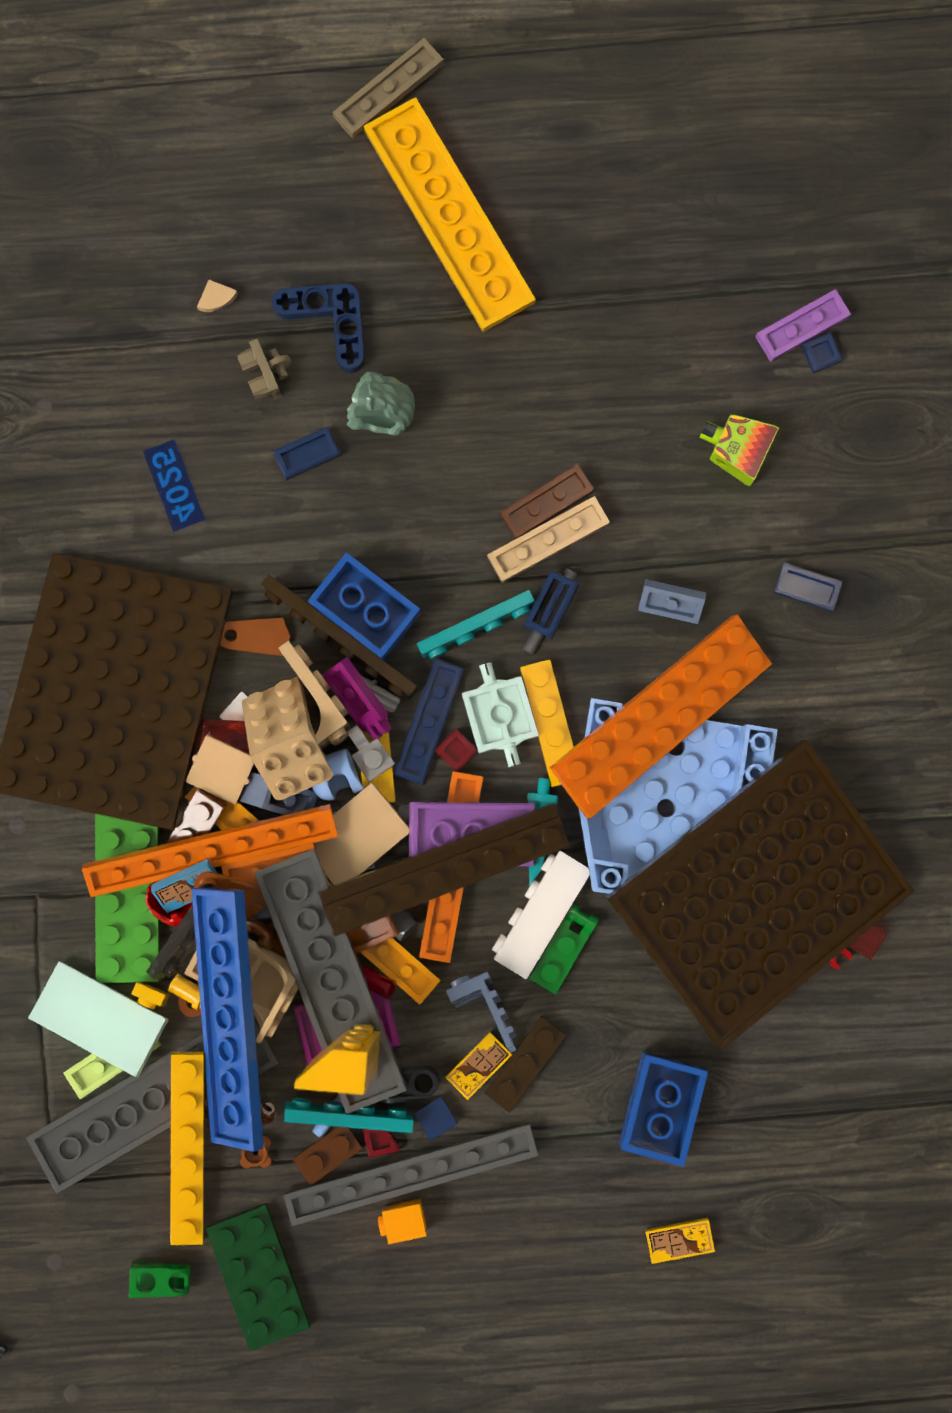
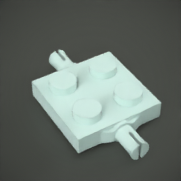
(500, 714)

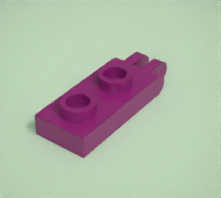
(357, 698)

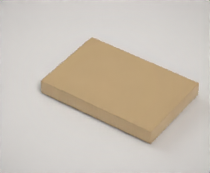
(366, 832)

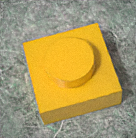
(149, 995)

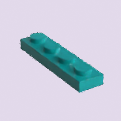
(464, 631)
(334, 1114)

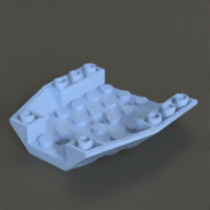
(711, 769)

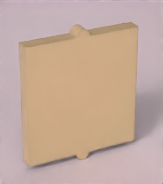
(220, 769)

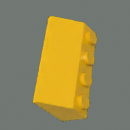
(344, 1064)

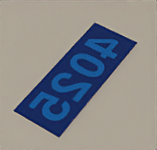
(173, 485)

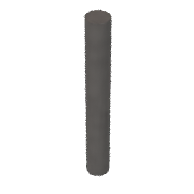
(535, 638)

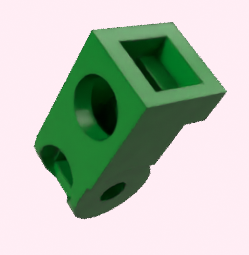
(158, 1279)

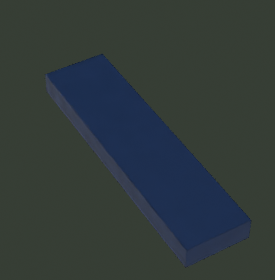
(428, 721)

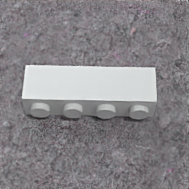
(542, 914)

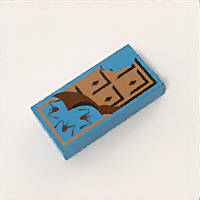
(177, 889)

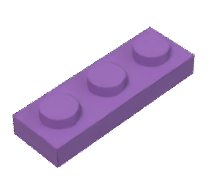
(803, 325)

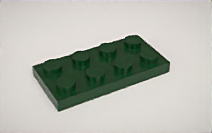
(258, 1277)

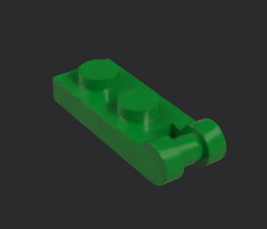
(563, 950)

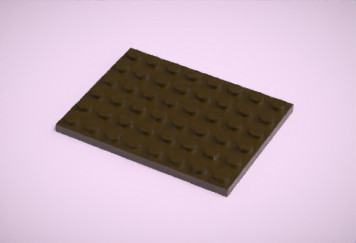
(112, 691)
(760, 894)

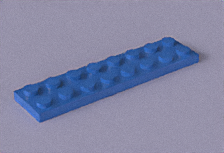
(227, 1017)

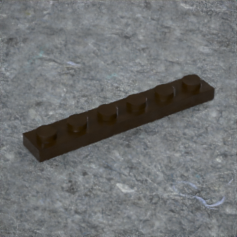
(328, 630)

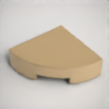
(216, 297)

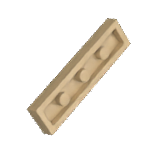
(548, 539)

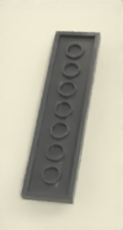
(326, 968)
(118, 1119)

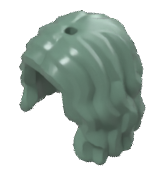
(381, 405)

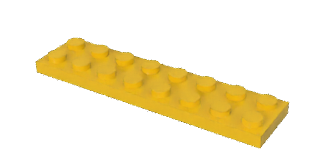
(449, 214)

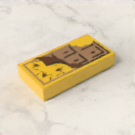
(478, 1065)
(679, 1240)

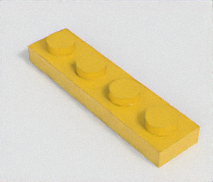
(547, 713)

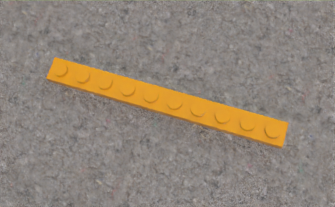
(387, 955)

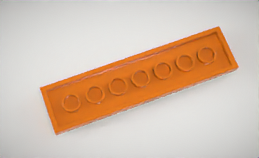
(660, 716)

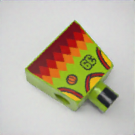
(740, 446)

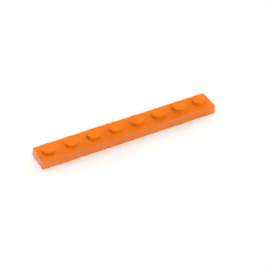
(218, 847)

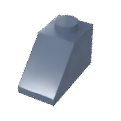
(259, 795)

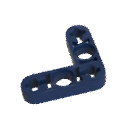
(331, 307)

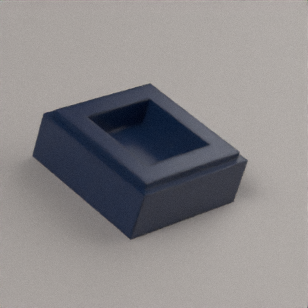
(821, 353)
(435, 1117)

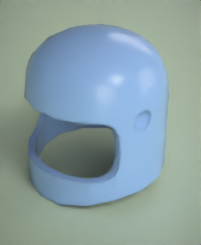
(344, 776)

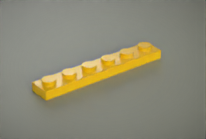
(187, 1148)

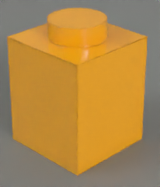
(403, 1221)

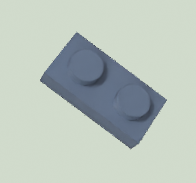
(672, 601)

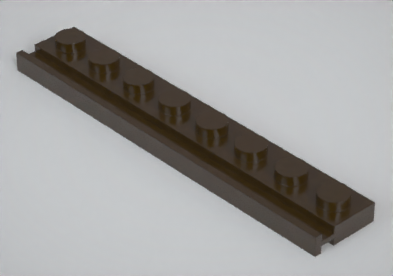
(443, 869)

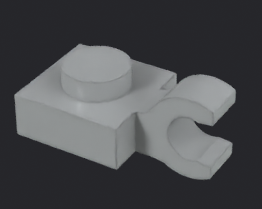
(371, 757)

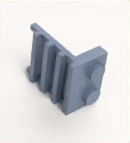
(466, 990)

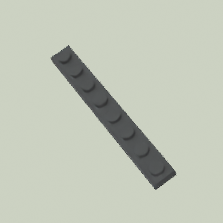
(410, 1174)

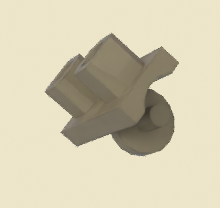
(255, 358)

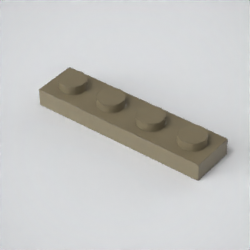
(388, 87)

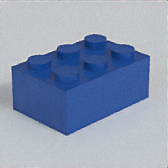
(365, 606)
(662, 1108)

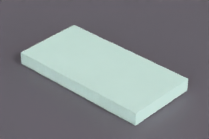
(98, 1019)

